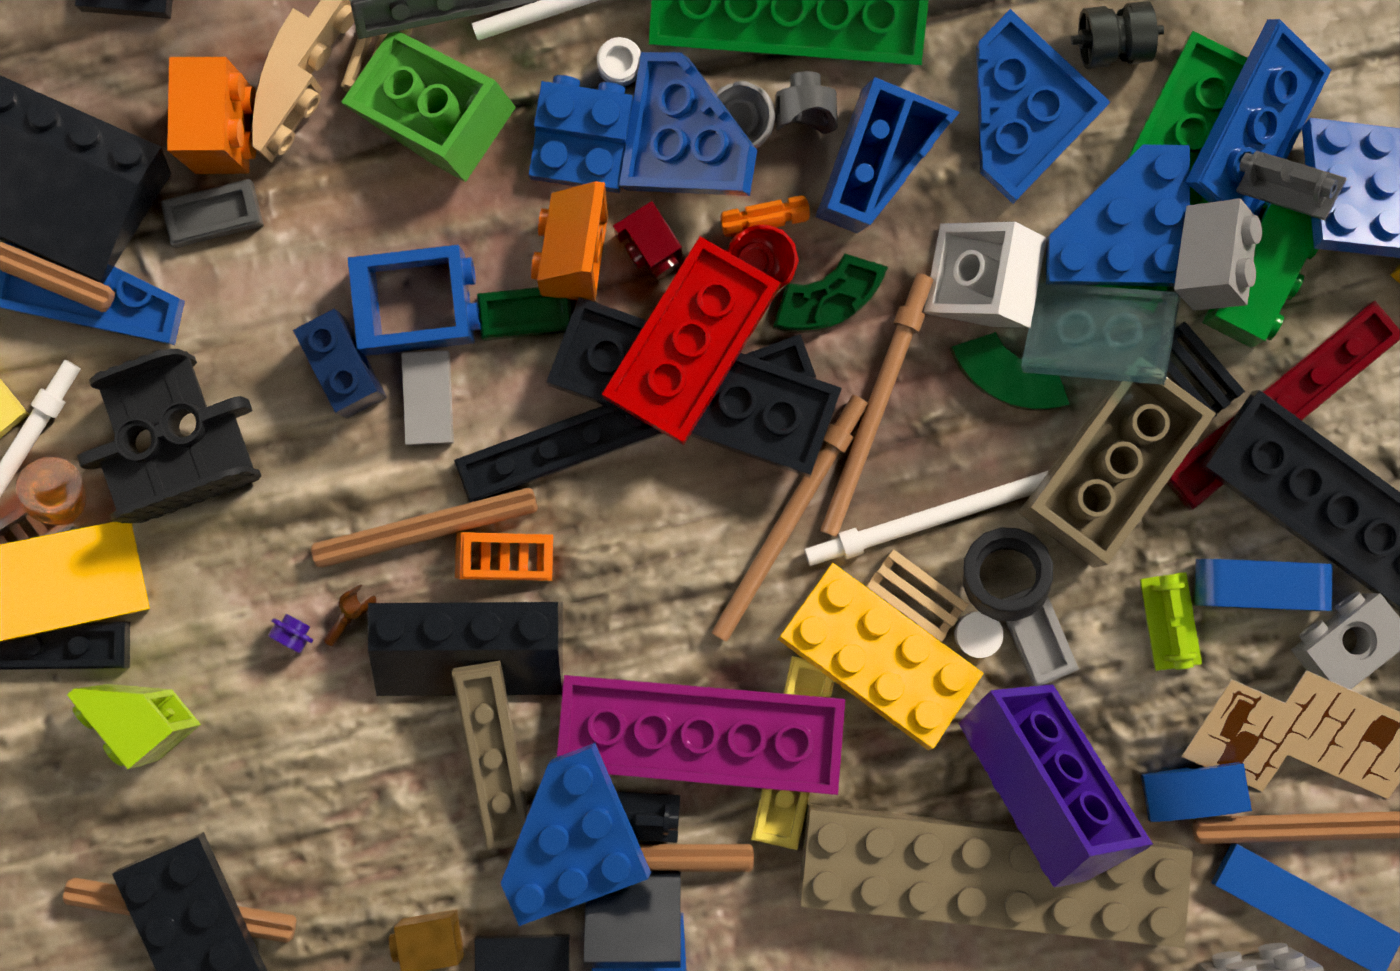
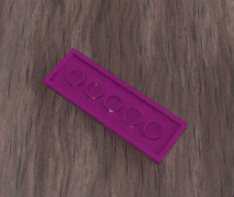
(705, 733)

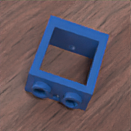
(366, 301)

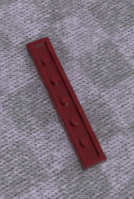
(1300, 389)

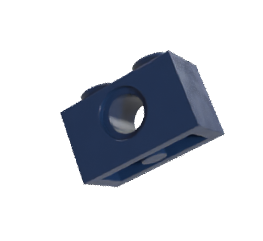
(338, 364)

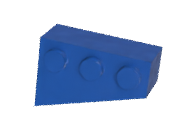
(879, 151)

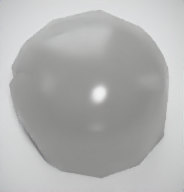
(750, 109)

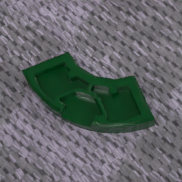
(830, 300)
(1000, 375)

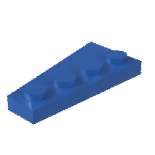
(136, 310)

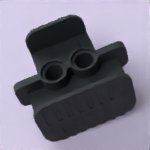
(175, 469)

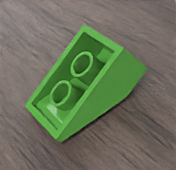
(430, 103)

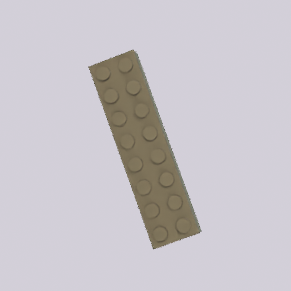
(984, 878)

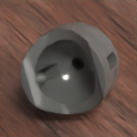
(807, 103)

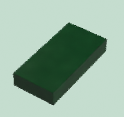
(521, 314)

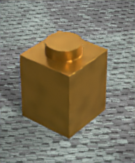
(427, 942)

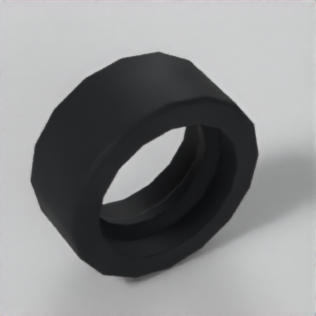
(1007, 539)

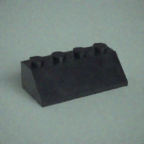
(421, 643)

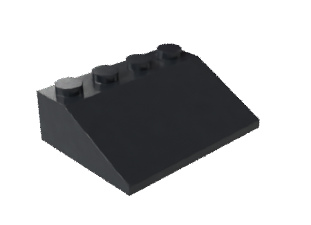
(72, 182)

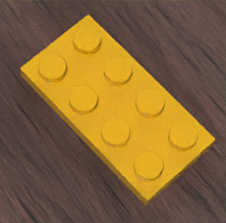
(880, 656)

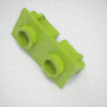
(1170, 621)

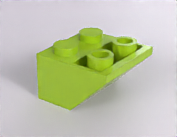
(134, 721)

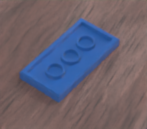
(1260, 112)

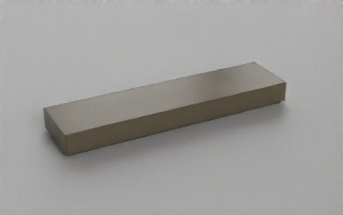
(491, 752)

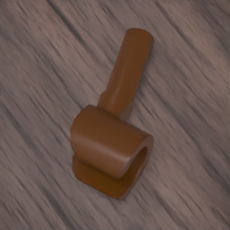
(350, 609)

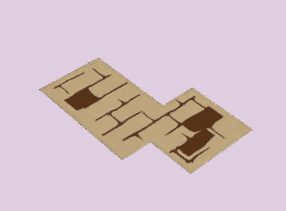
(1316, 725)

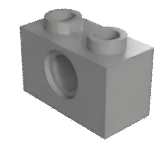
(1376, 634)

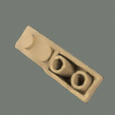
(286, 83)

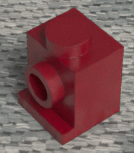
(650, 241)

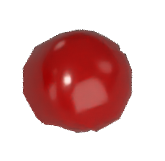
(767, 250)

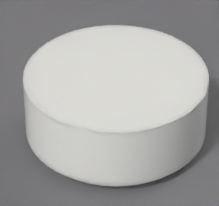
(619, 61)
(978, 635)

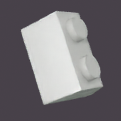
(986, 273)

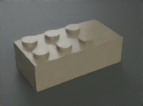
(1116, 467)

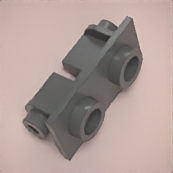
(1289, 184)

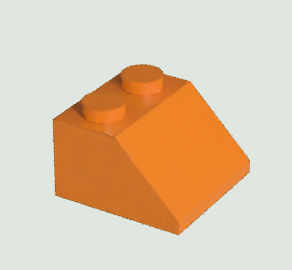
(572, 242)

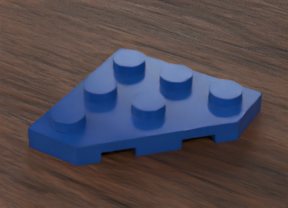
(1027, 105)
(683, 134)
(1127, 226)
(572, 841)

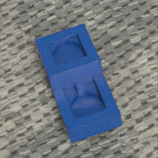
(1196, 792)

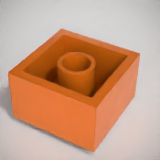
(210, 115)

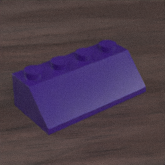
(1053, 783)

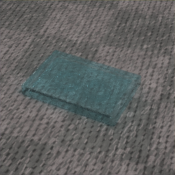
(1101, 333)

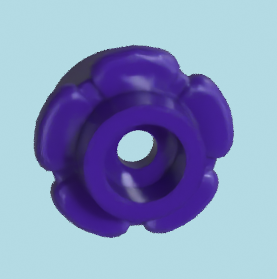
(290, 633)

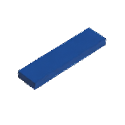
(1307, 909)

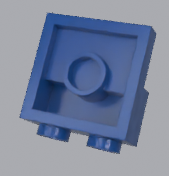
(580, 133)

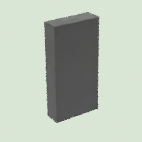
(212, 213)

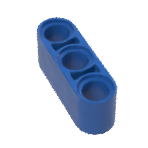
(1263, 584)

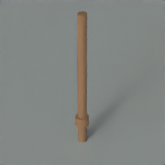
(908, 321)
(835, 441)

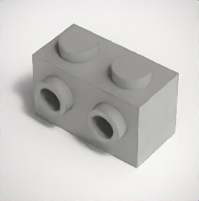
(1217, 254)

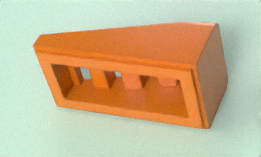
(464, 548)

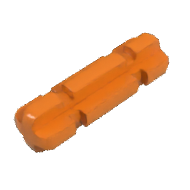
(768, 213)

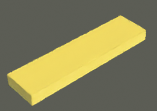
(782, 811)

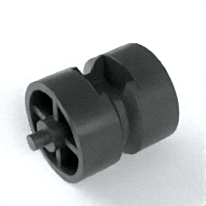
(1128, 34)

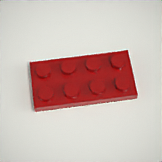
(691, 340)

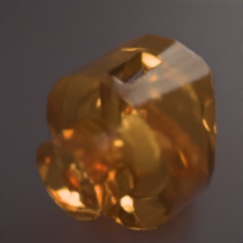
(51, 491)

